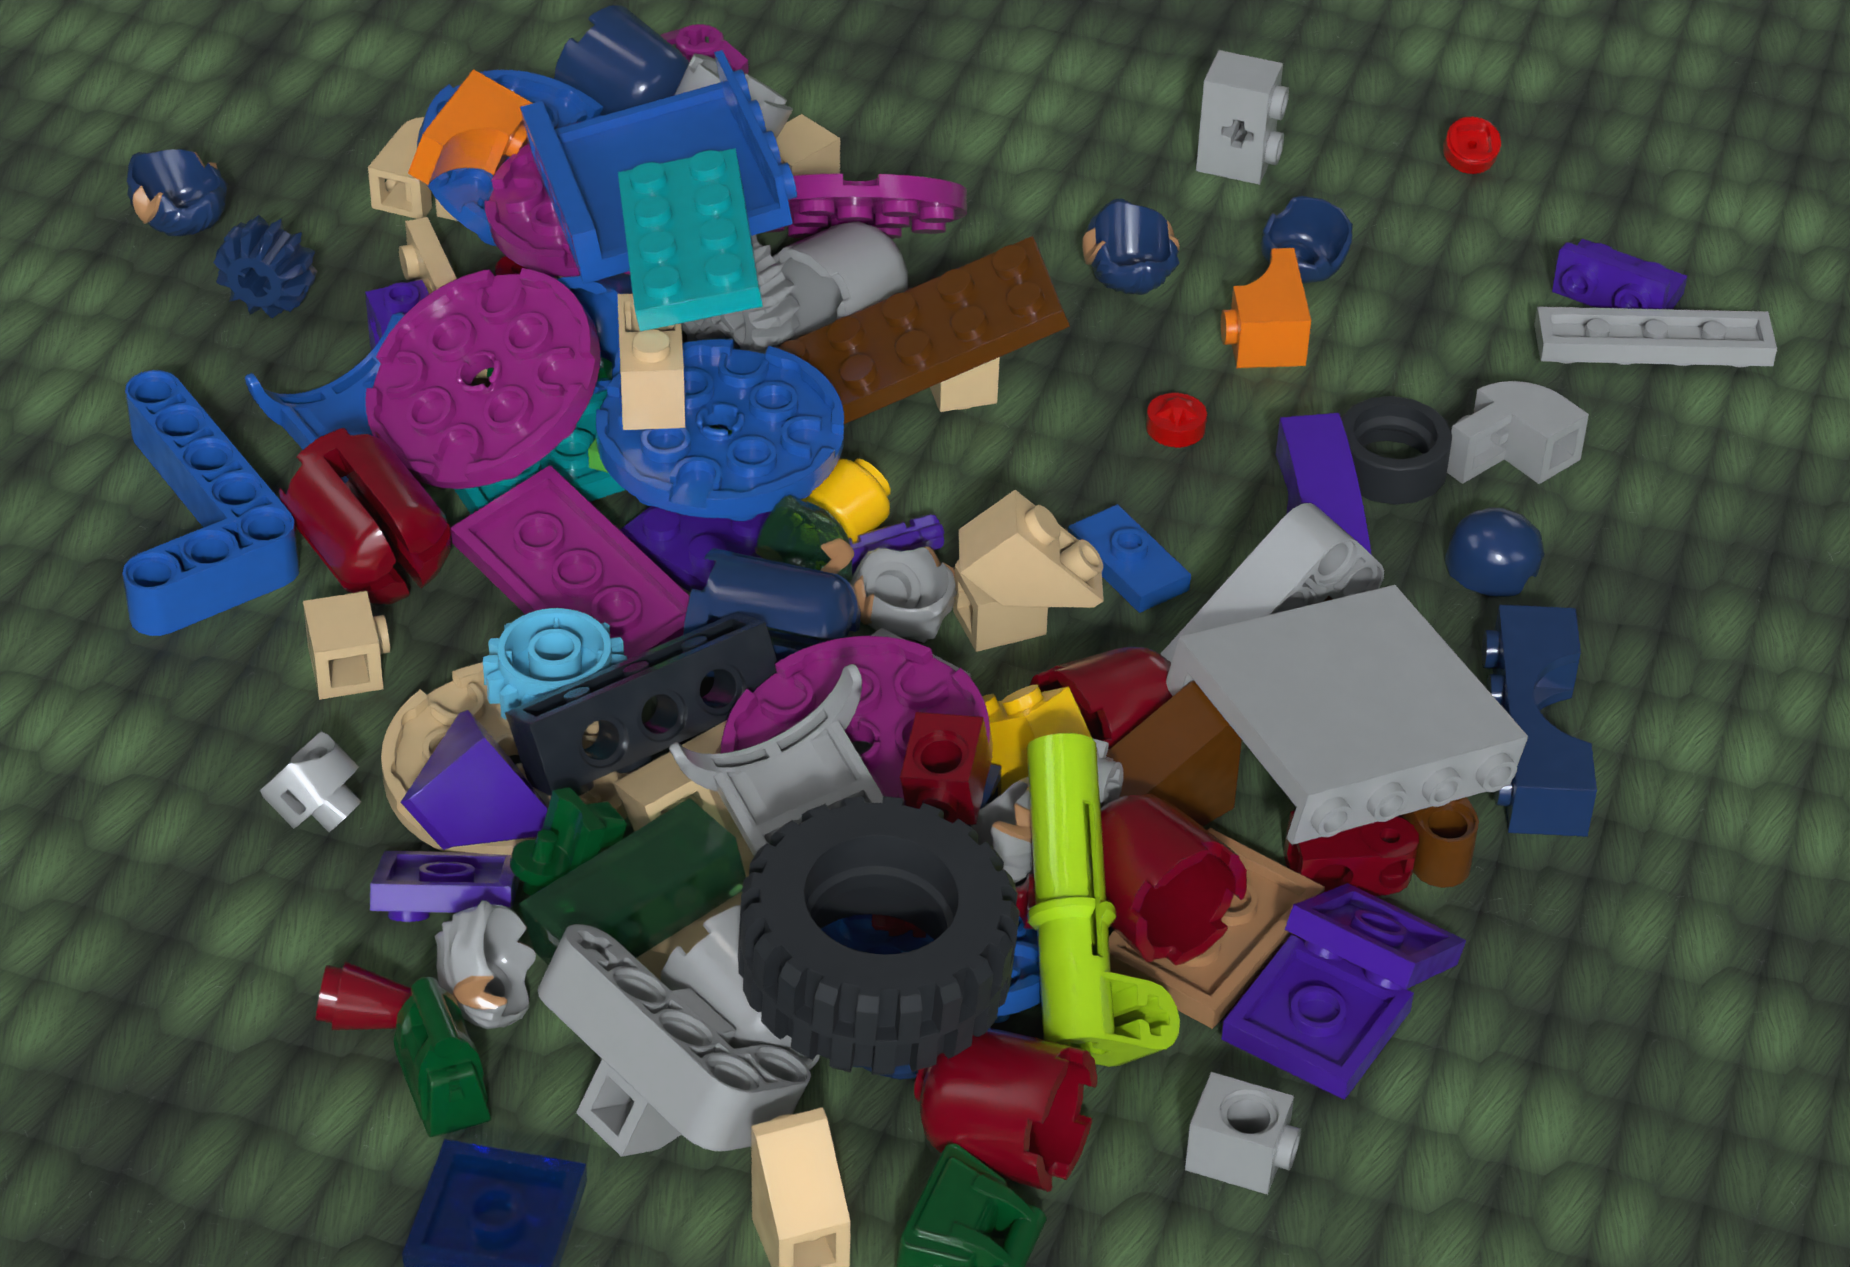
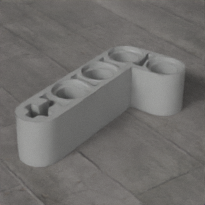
(1291, 568)
(666, 1048)

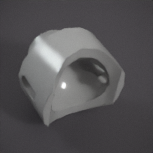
(314, 785)

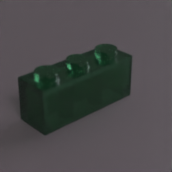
(642, 884)

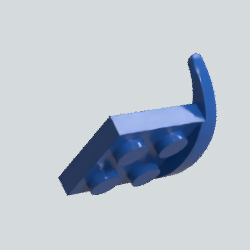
(325, 408)

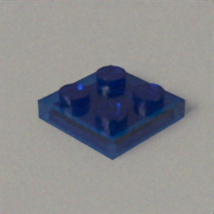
(495, 1209)

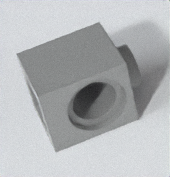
(1241, 1133)

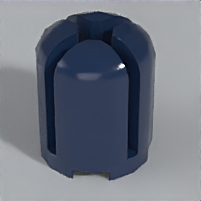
(794, 601)

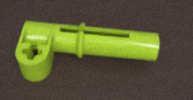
(1072, 916)

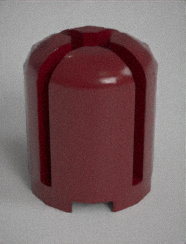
(369, 518)

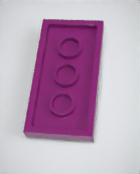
(558, 551)

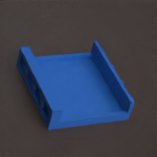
(584, 159)

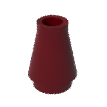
(359, 999)

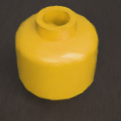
(854, 496)

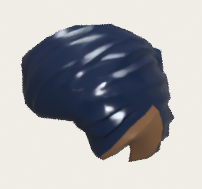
(175, 191)
(1130, 247)

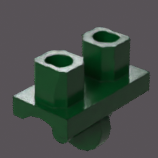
(568, 839)

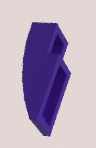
(1321, 470)

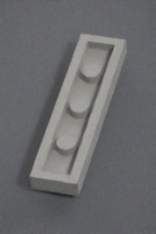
(1655, 336)

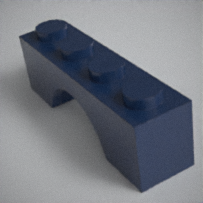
(1533, 666)

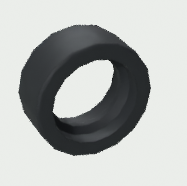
(1402, 422)

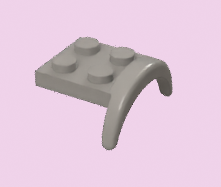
(791, 771)

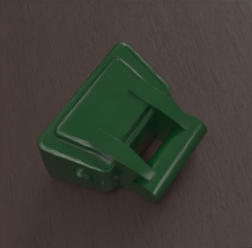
(440, 1061)
(960, 1214)

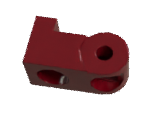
(1369, 857)

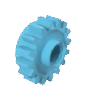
(545, 654)

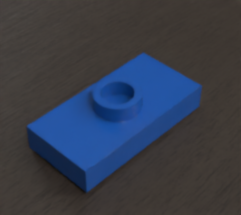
(1132, 559)

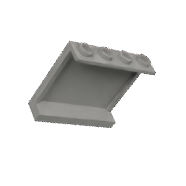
(1353, 709)

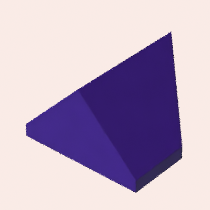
(473, 791)

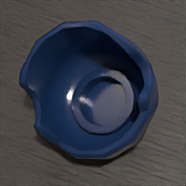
(1315, 231)
(1494, 552)

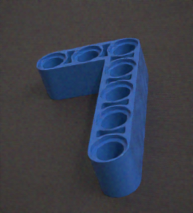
(246, 529)

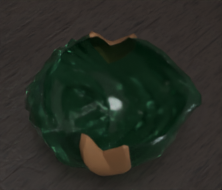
(805, 537)

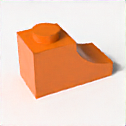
(472, 130)
(1269, 317)

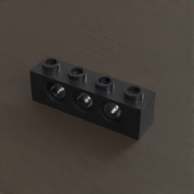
(552, 726)

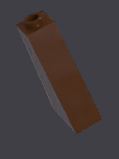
(1183, 756)

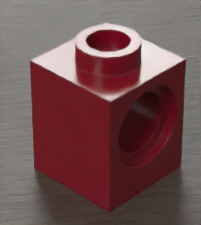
(947, 765)

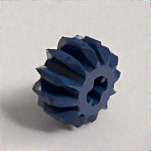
(265, 266)

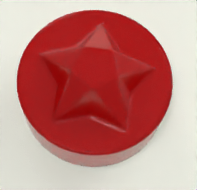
(1472, 145)
(1176, 420)

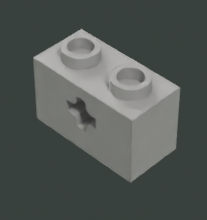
(1241, 117)

